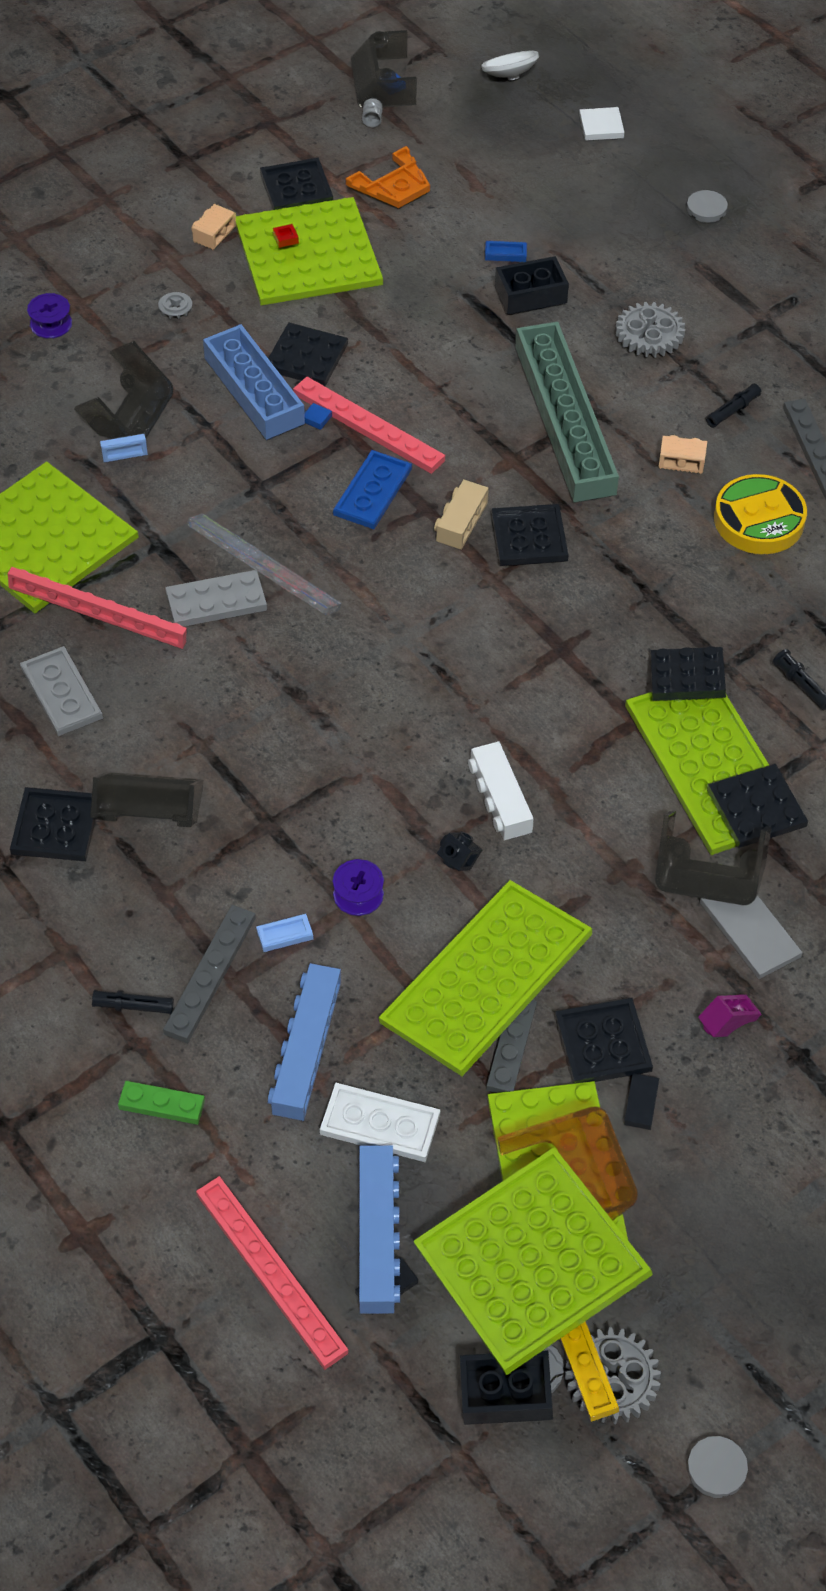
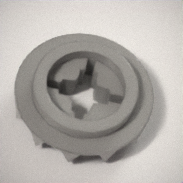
(177, 299)

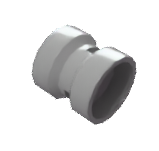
(372, 112)

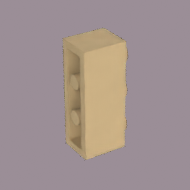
(461, 514)

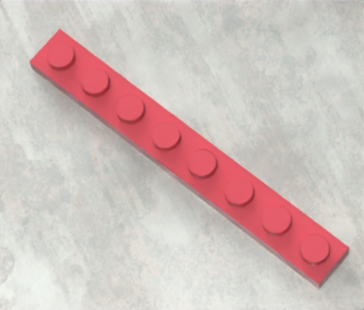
(370, 425)
(97, 607)
(272, 1273)

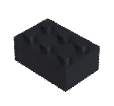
(531, 285)
(504, 1398)

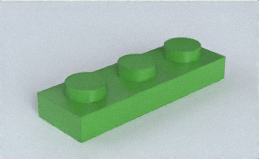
(161, 1102)

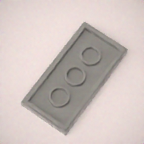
(61, 691)
(754, 934)

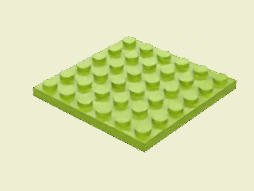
(330, 254)
(55, 531)
(532, 1260)

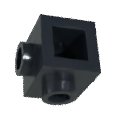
(459, 851)

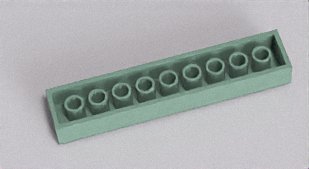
(566, 412)

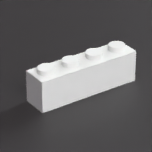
(501, 791)

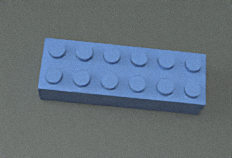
(254, 382)

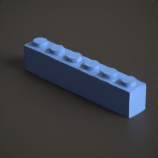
(306, 1042)
(377, 1232)

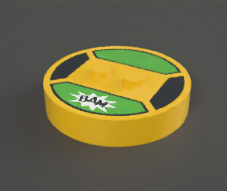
(760, 514)

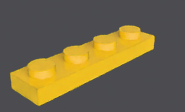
(589, 1373)

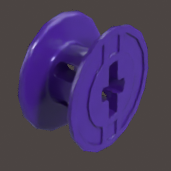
(49, 315)
(358, 887)

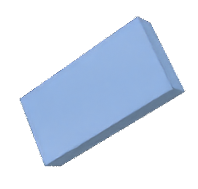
(124, 447)
(284, 933)

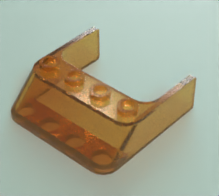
(591, 1151)

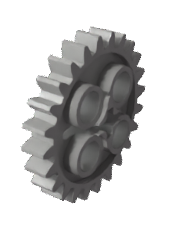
(650, 329)
(630, 1358)

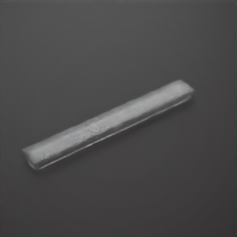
(264, 564)

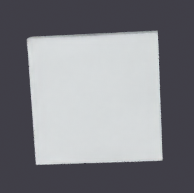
(601, 123)

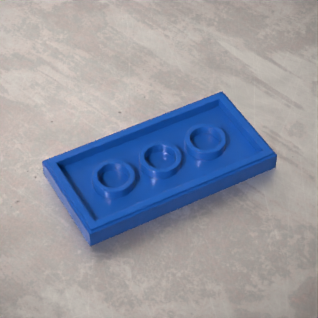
(372, 489)

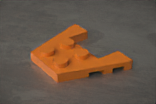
(397, 186)

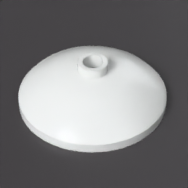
(511, 64)

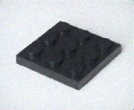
(296, 183)
(307, 353)
(529, 534)
(688, 673)
(757, 801)
(53, 825)
(603, 1041)

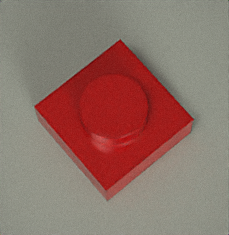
(285, 235)

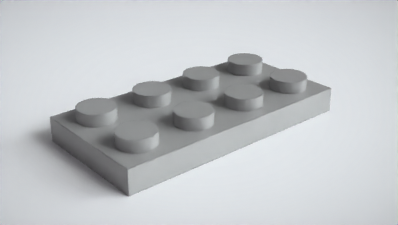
(216, 598)

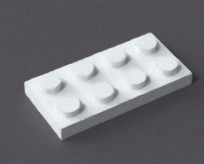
(380, 1121)

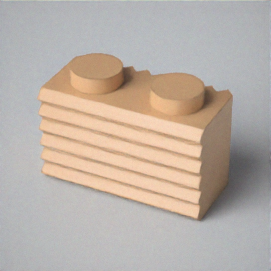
(213, 226)
(682, 454)

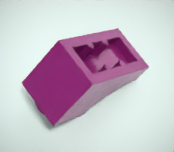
(728, 1014)

